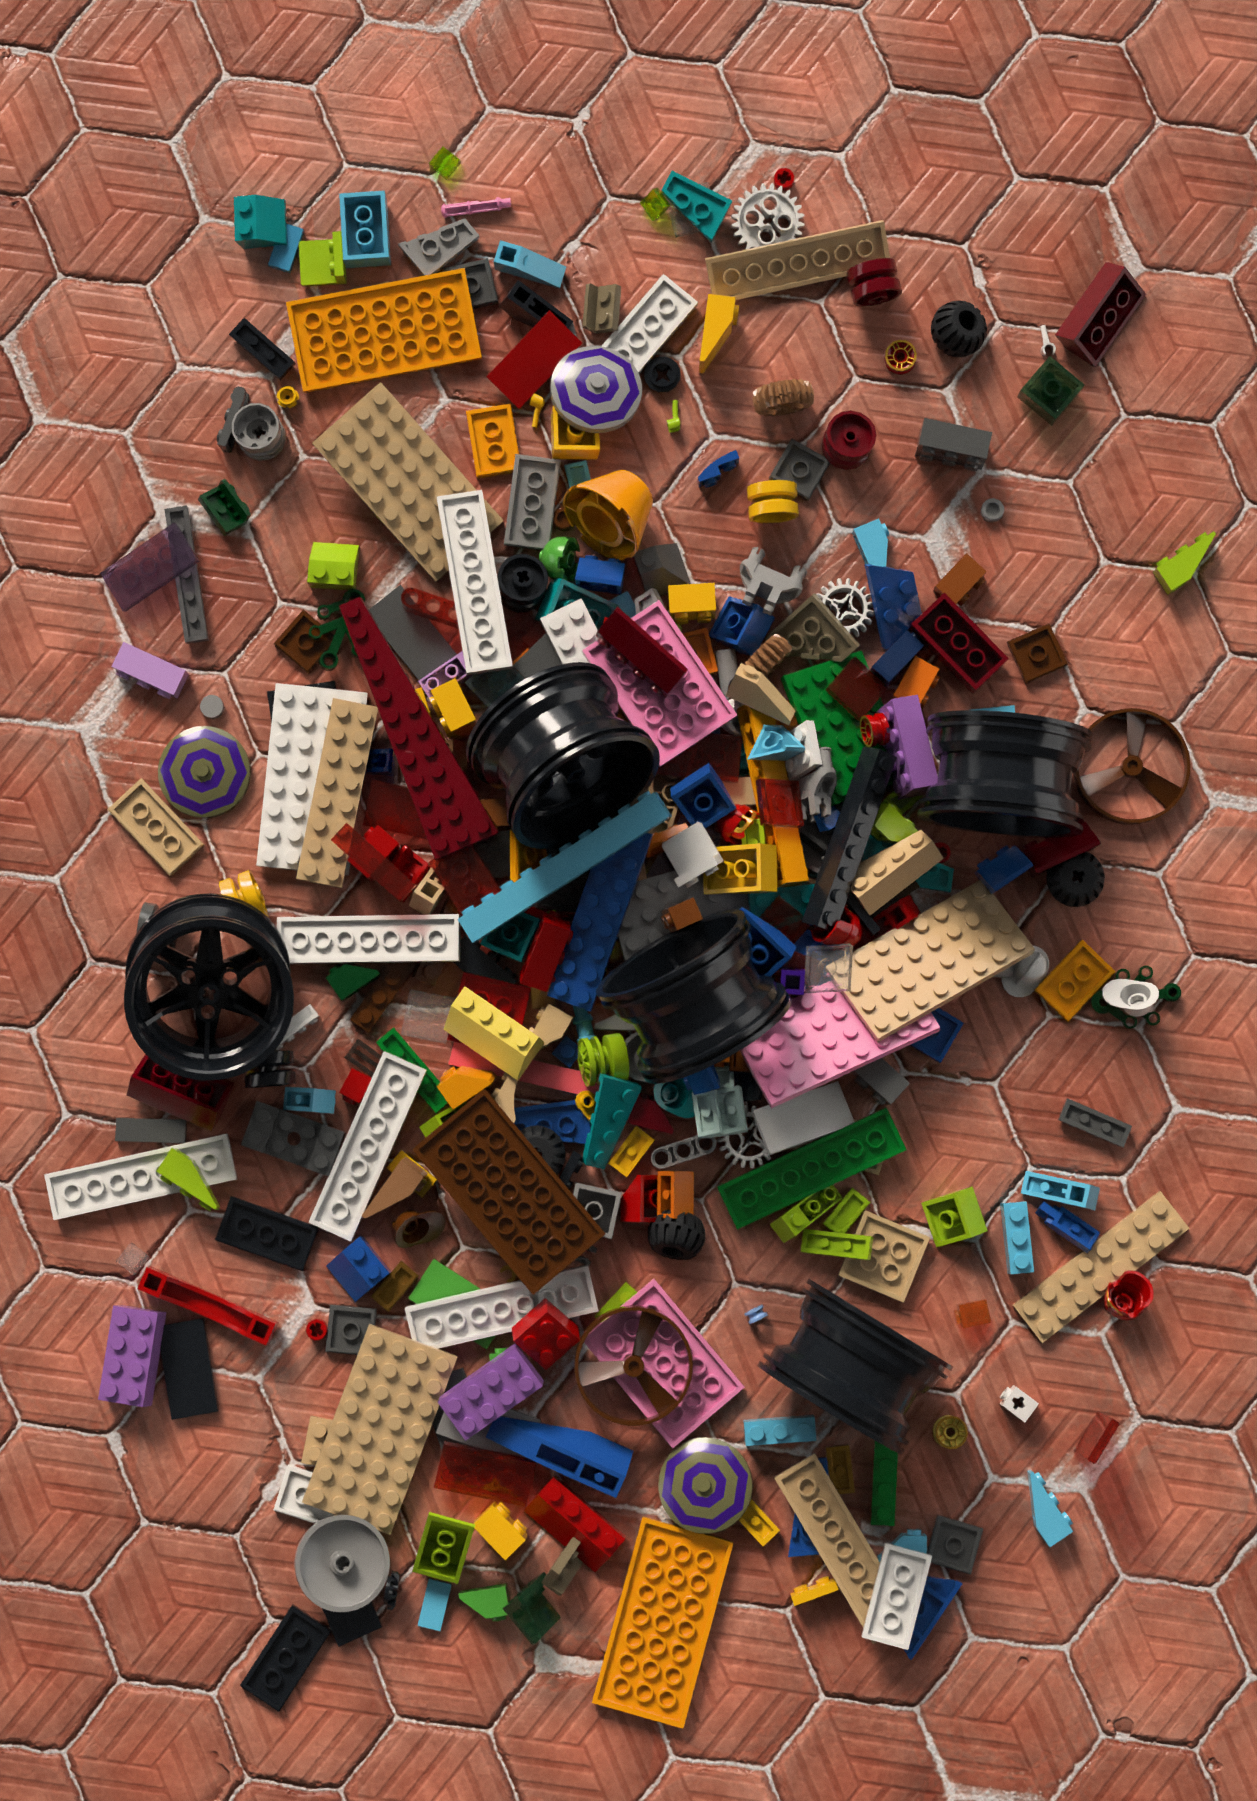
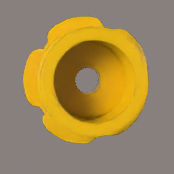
(287, 391)

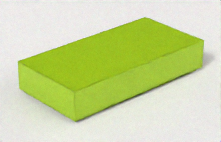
(846, 1212)

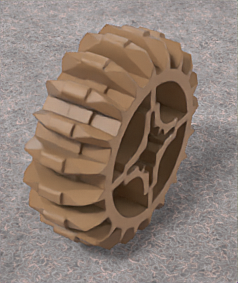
(783, 397)
(770, 655)

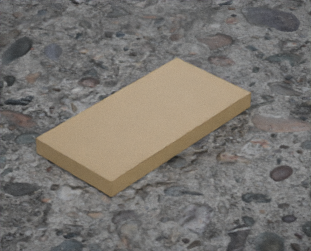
(156, 827)

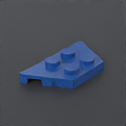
(893, 601)
(934, 1601)

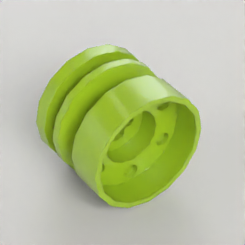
(607, 1058)

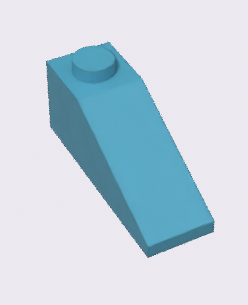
(872, 542)
(1060, 1190)

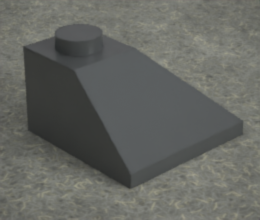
(661, 567)

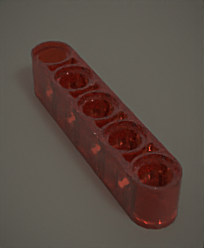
(426, 599)

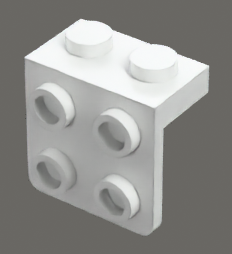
(692, 854)

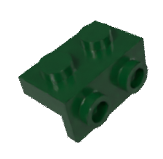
(225, 507)

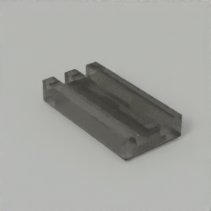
(354, 1050)

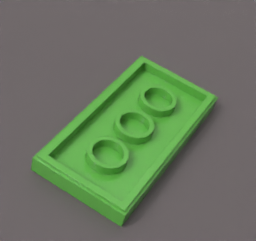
(440, 1283)

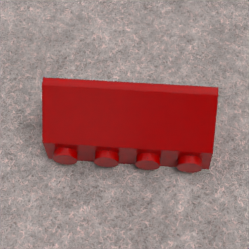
(570, 1516)

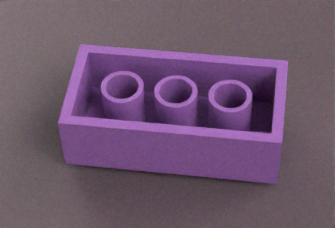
(909, 742)
(132, 1356)
(490, 1391)

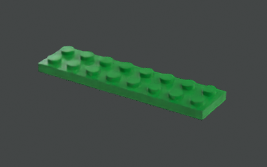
(811, 1168)

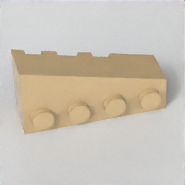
(893, 870)

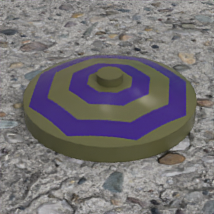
(204, 772)
(705, 1485)

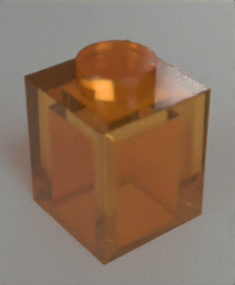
(972, 1313)

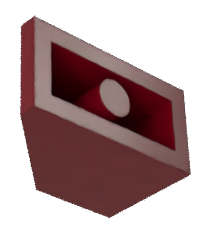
(649, 1115)

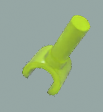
(674, 424)

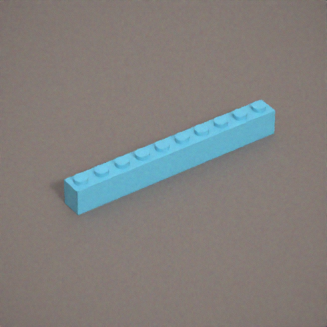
(564, 867)

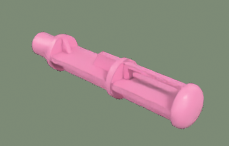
(474, 207)

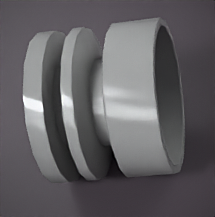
(250, 423)

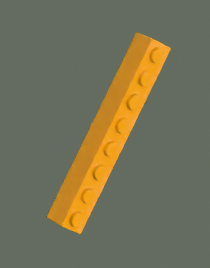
(790, 856)

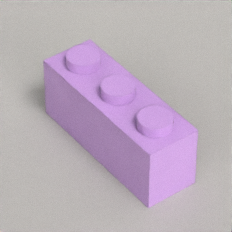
(149, 671)

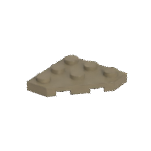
(816, 633)

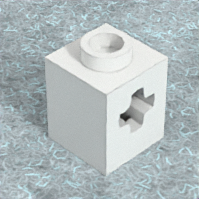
(1028, 1403)

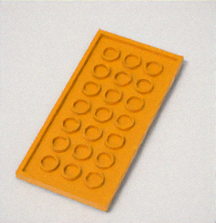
(384, 330)
(662, 1622)

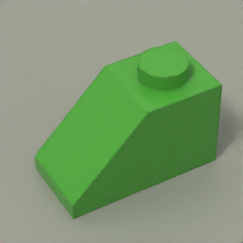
(487, 1600)

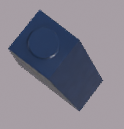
(897, 657)

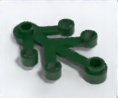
(338, 624)
(1121, 1016)

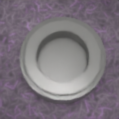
(992, 510)
(212, 706)

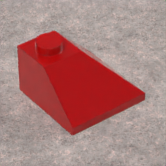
(640, 1200)

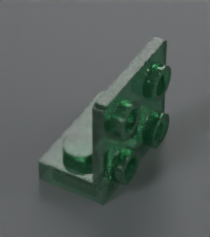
(532, 1611)

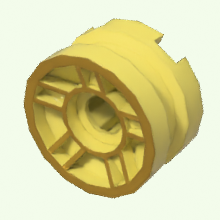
(955, 1440)

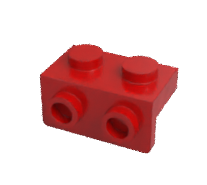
(411, 865)

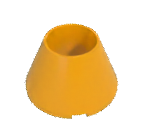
(610, 512)

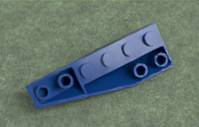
(567, 1451)

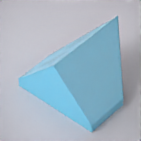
(775, 744)

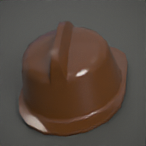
(417, 1228)

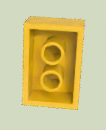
(452, 705)

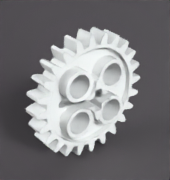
(783, 209)

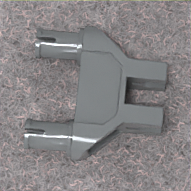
(769, 583)
(818, 788)

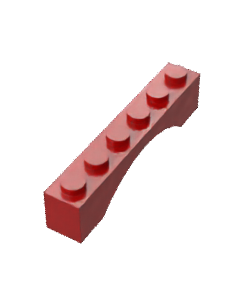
(208, 1304)

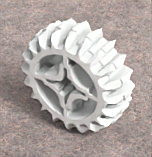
(853, 614)
(739, 1153)

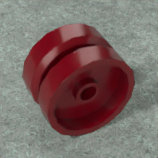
(874, 282)
(848, 440)

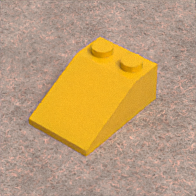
(719, 318)
(744, 870)

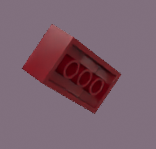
(958, 643)

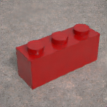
(545, 952)

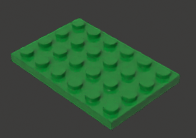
(832, 722)

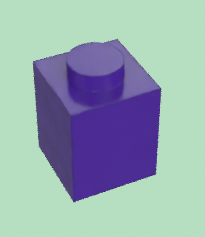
(793, 980)

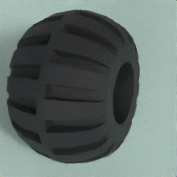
(958, 328)
(1075, 893)
(548, 1143)
(677, 1237)

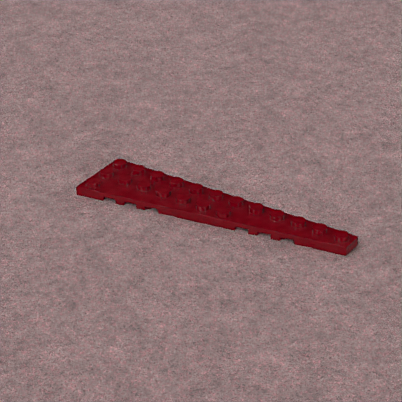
(437, 784)

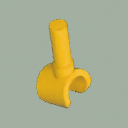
(537, 402)

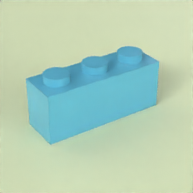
(1017, 1237)
(779, 1430)

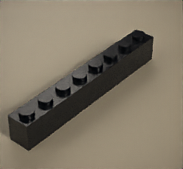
(849, 838)

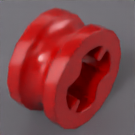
(779, 174)
(939, 845)
(309, 1331)

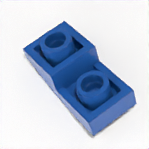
(712, 473)

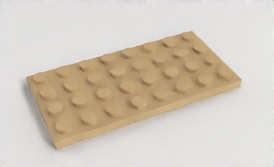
(397, 473)
(933, 960)
(379, 1428)

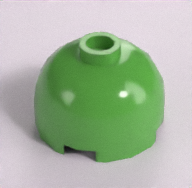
(560, 557)

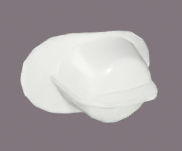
(1027, 974)
(1131, 995)

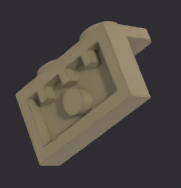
(601, 308)
(563, 1568)

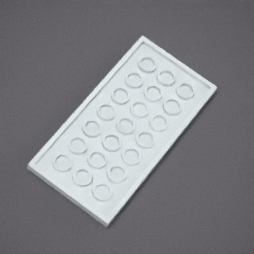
(292, 768)

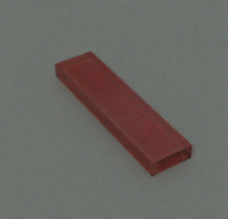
(373, 862)

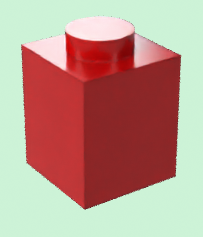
(355, 1086)

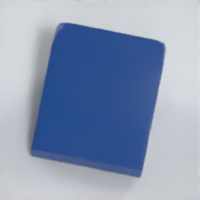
(829, 822)

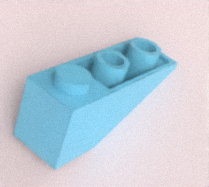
(528, 265)
(1046, 1516)

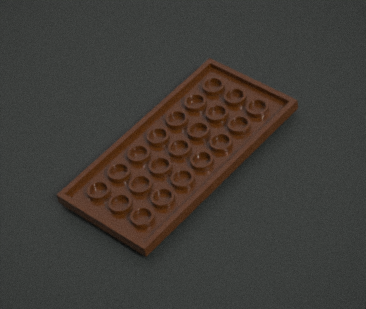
(508, 1191)

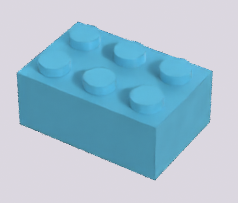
(365, 229)

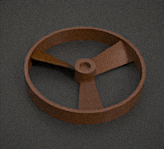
(1132, 766)
(633, 1365)

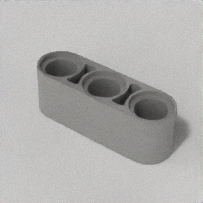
(671, 1151)

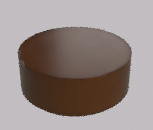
(560, 520)

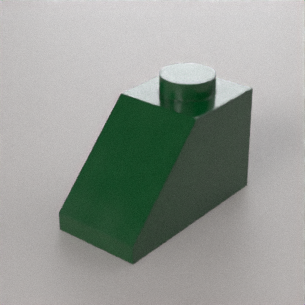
(350, 979)

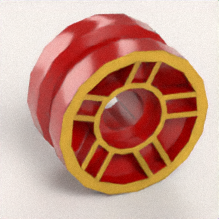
(905, 349)
(874, 729)

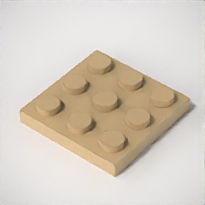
(893, 1257)

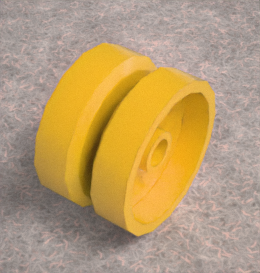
(772, 501)
(248, 892)

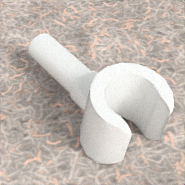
(1046, 342)

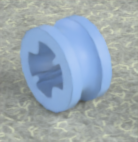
(756, 1314)

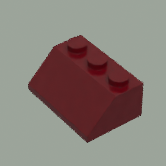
(1057, 850)

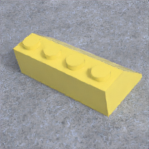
(492, 1033)

